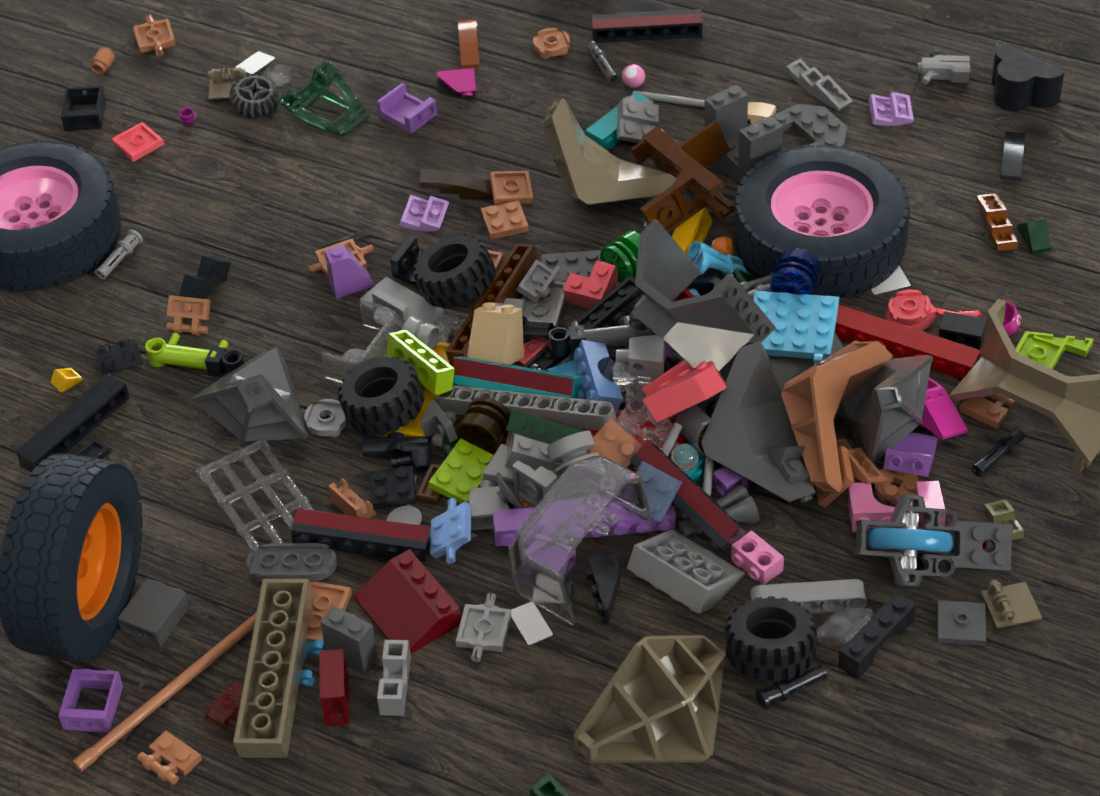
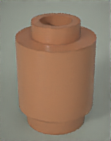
(102, 61)

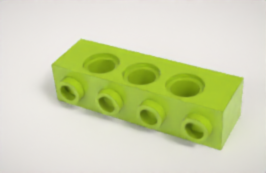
(431, 369)

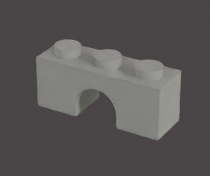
(393, 686)

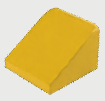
(65, 379)

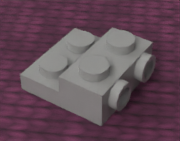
(635, 118)
(532, 484)

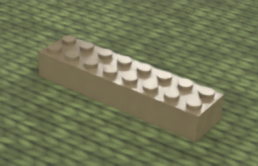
(274, 669)

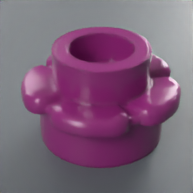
(187, 116)

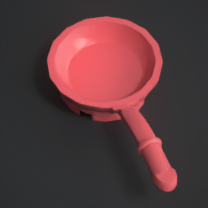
(916, 311)

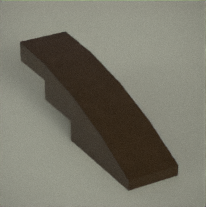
(450, 182)

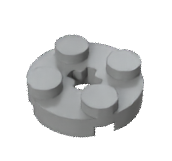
(325, 427)

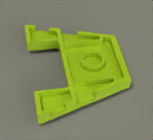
(1048, 349)

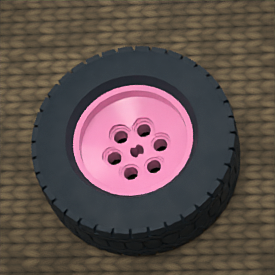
(829, 203)
(53, 214)

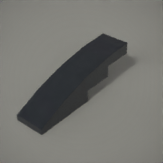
(1012, 156)

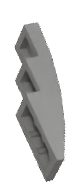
(817, 85)

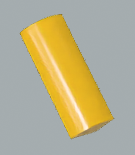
(693, 230)

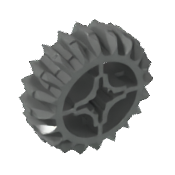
(254, 95)

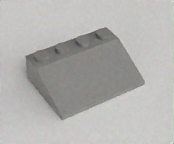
(684, 570)

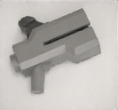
(944, 67)

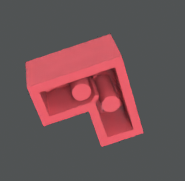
(590, 290)

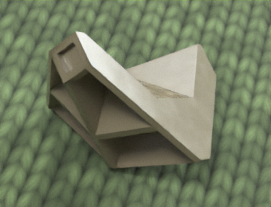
(590, 170)
(657, 704)

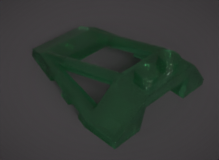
(317, 86)

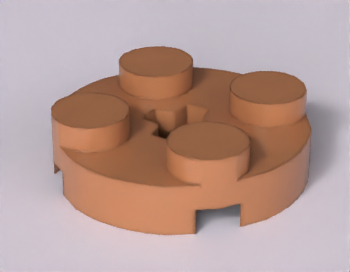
(559, 44)
(885, 490)

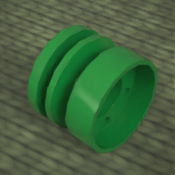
(623, 254)

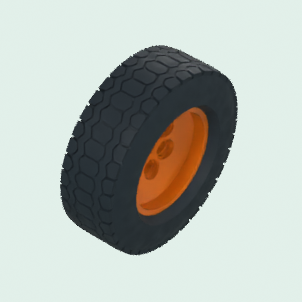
(70, 557)

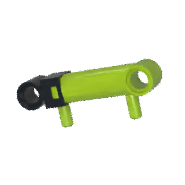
(215, 360)

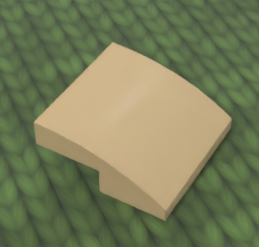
(758, 111)

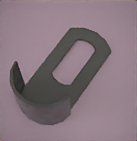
(694, 421)

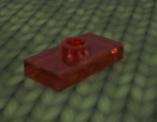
(226, 705)

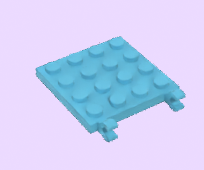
(802, 324)

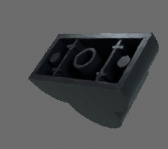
(1024, 80)

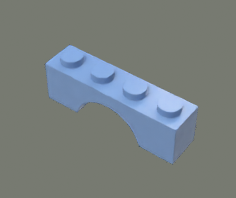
(591, 361)

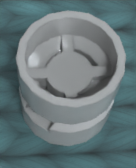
(425, 332)

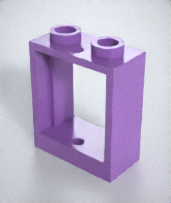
(90, 720)

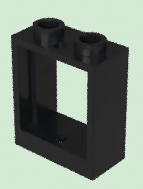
(86, 118)

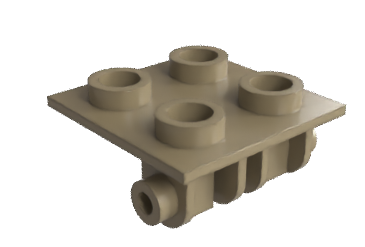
(221, 83)
(1010, 604)

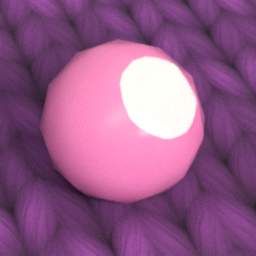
(633, 76)

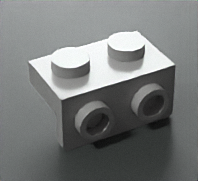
(537, 280)

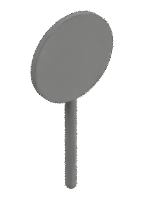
(406, 514)

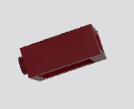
(334, 687)

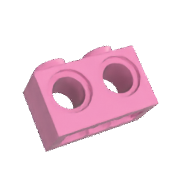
(757, 558)

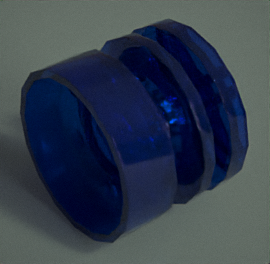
(795, 272)

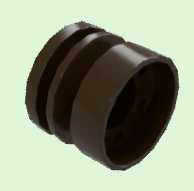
(484, 424)

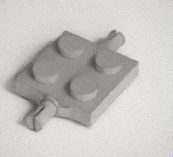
(483, 627)

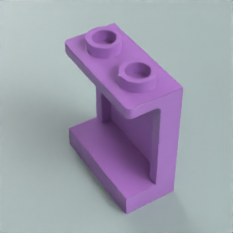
(406, 109)
(912, 455)

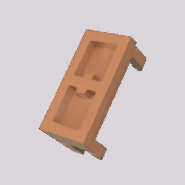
(350, 502)

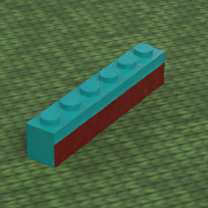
(513, 378)

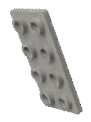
(401, 300)

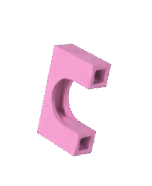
(865, 507)

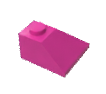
(460, 81)

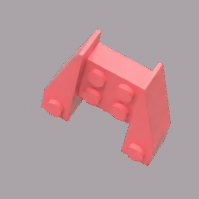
(682, 388)

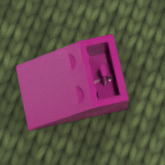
(940, 413)

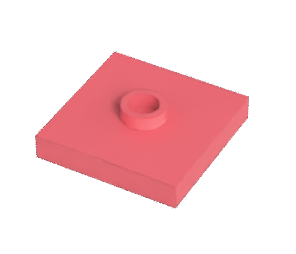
(137, 141)

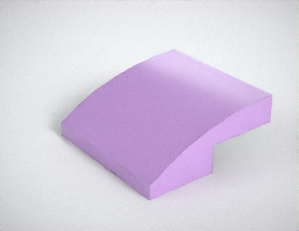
(892, 110)
(424, 214)

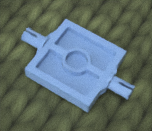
(450, 530)

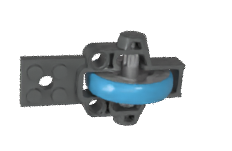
(911, 540)

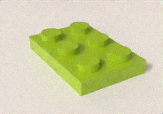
(461, 471)

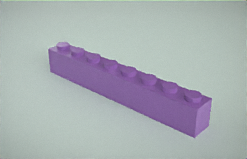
(509, 521)

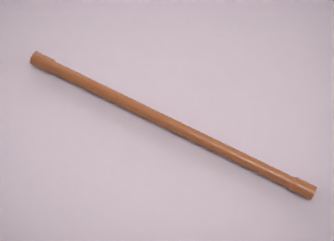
(92, 753)

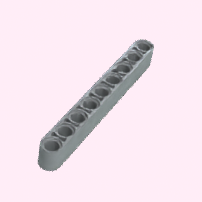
(569, 411)

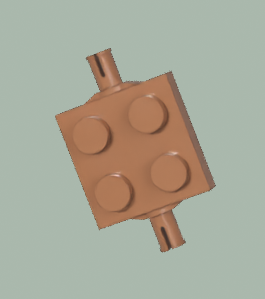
(154, 35)
(350, 245)

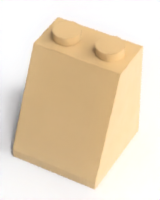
(497, 334)

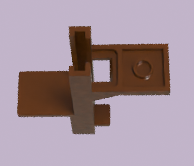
(688, 165)

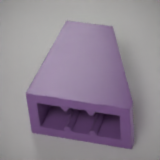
(346, 272)

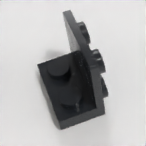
(404, 260)

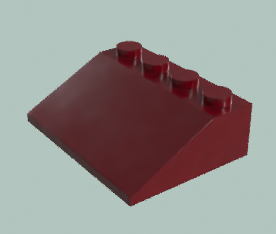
(408, 602)

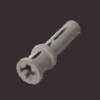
(123, 248)

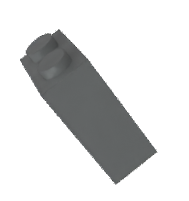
(153, 612)
(352, 635)

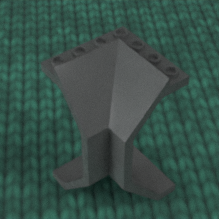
(698, 326)

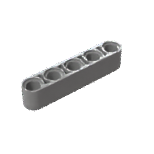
(817, 596)

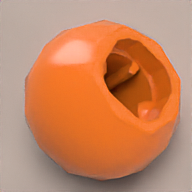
(723, 245)

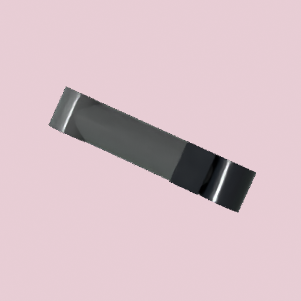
(565, 341)

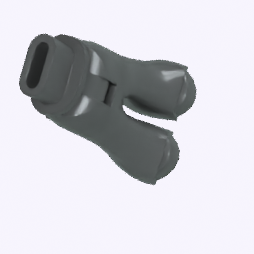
(736, 504)

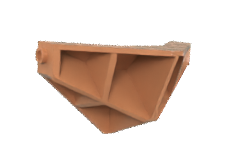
(814, 400)

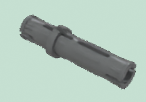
(599, 58)

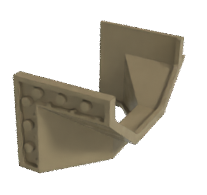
(1067, 400)

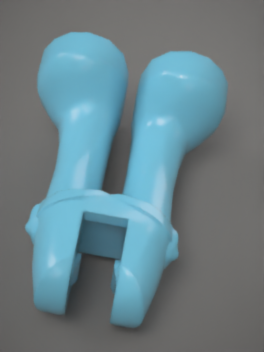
(706, 257)

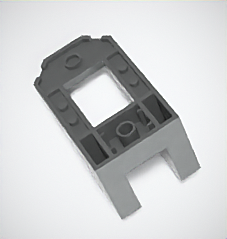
(765, 137)

